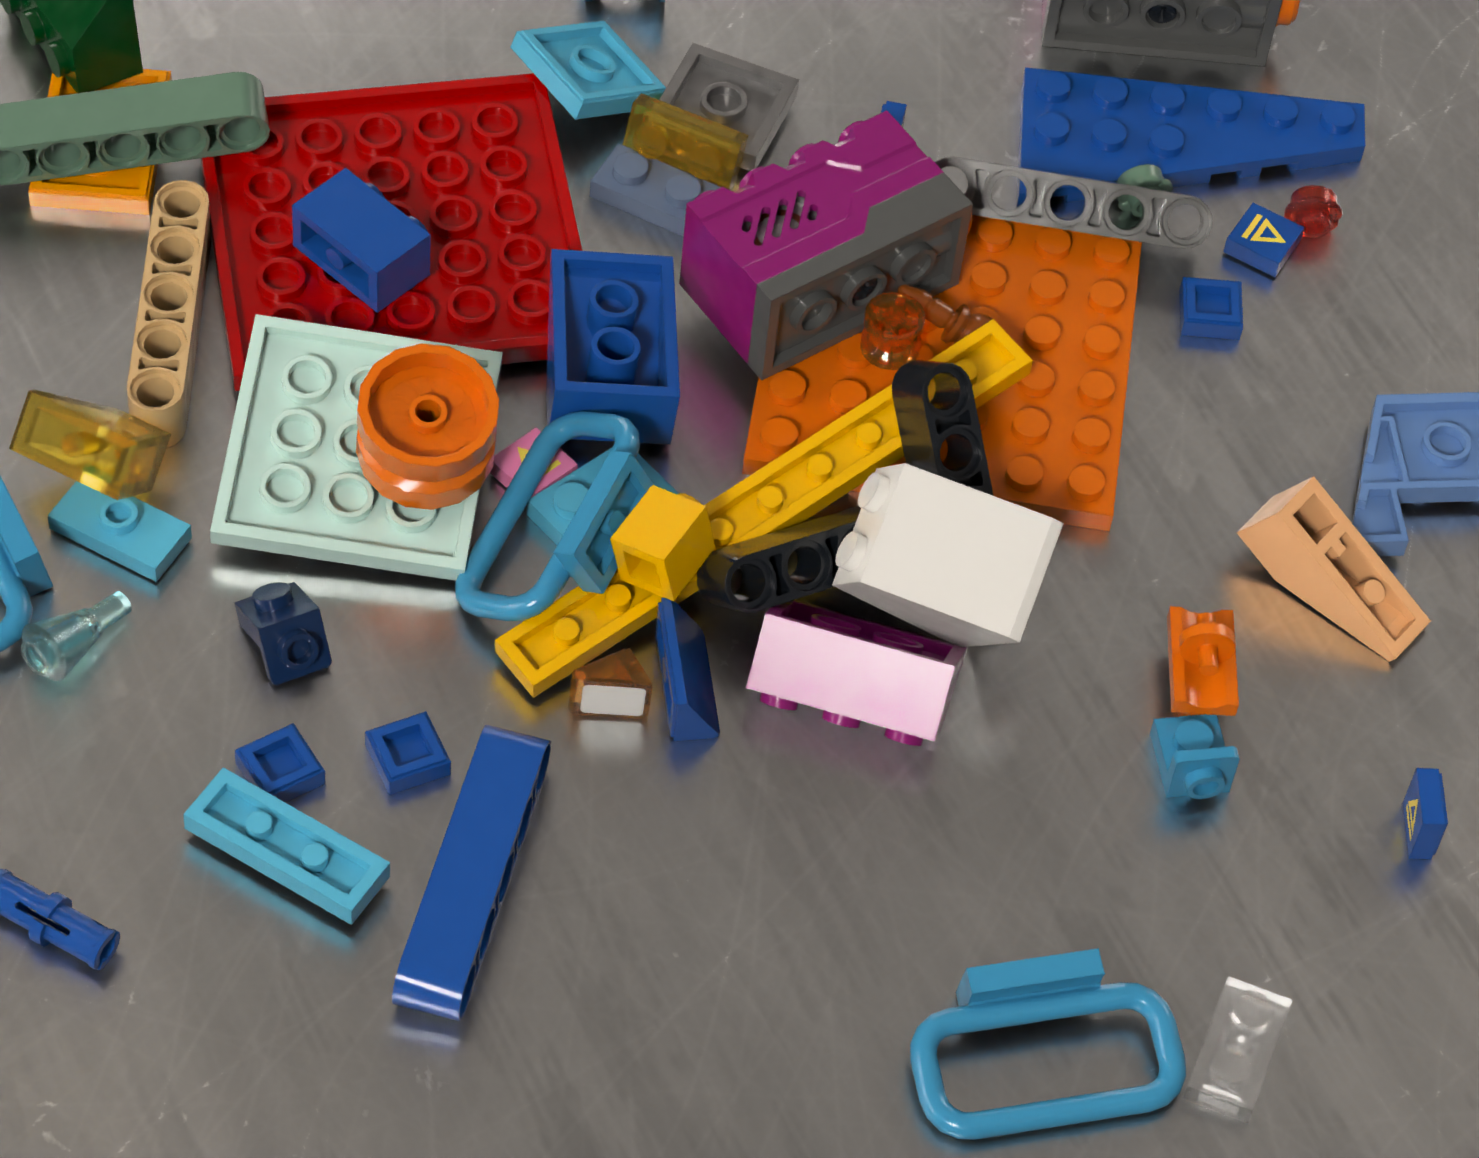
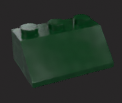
(83, 39)

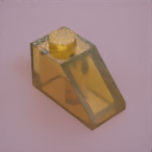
(90, 443)

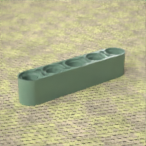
(131, 127)

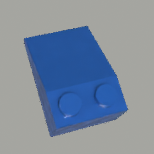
(613, 340)

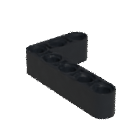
(922, 431)

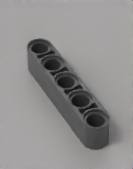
(1097, 195)

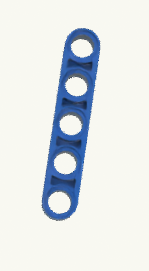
(471, 873)

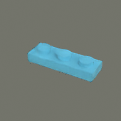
(287, 845)

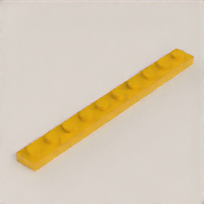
(769, 500)

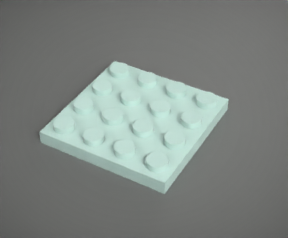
(294, 464)

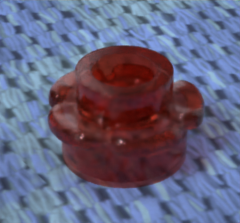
(1314, 209)

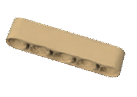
(170, 308)

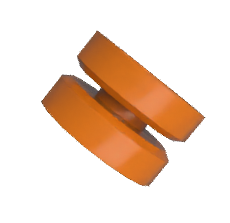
(427, 426)

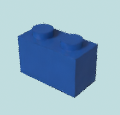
(361, 239)

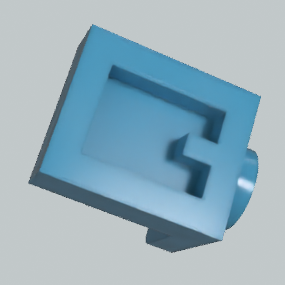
(1193, 756)

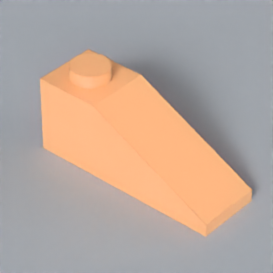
(1332, 568)

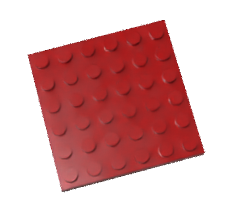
(459, 156)

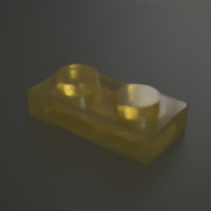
(685, 141)

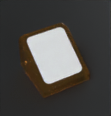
(611, 687)

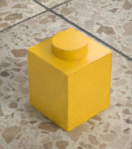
(663, 542)

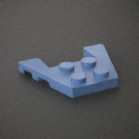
(1415, 453)

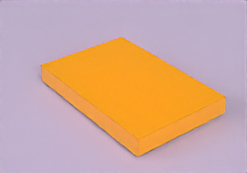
(108, 191)

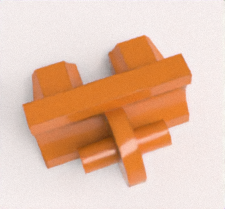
(1202, 662)

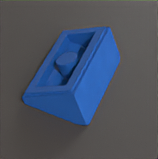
(685, 675)

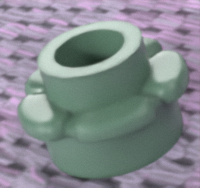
(1144, 176)

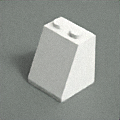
(946, 556)

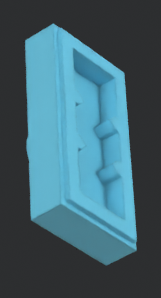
(121, 529)

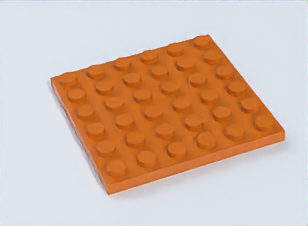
(1048, 436)

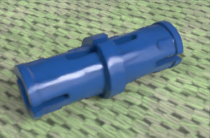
(53, 913)

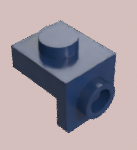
(286, 630)

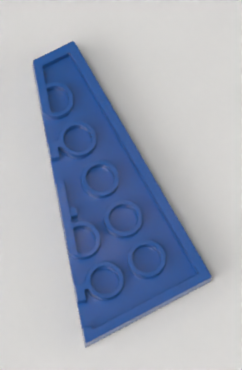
(1190, 132)

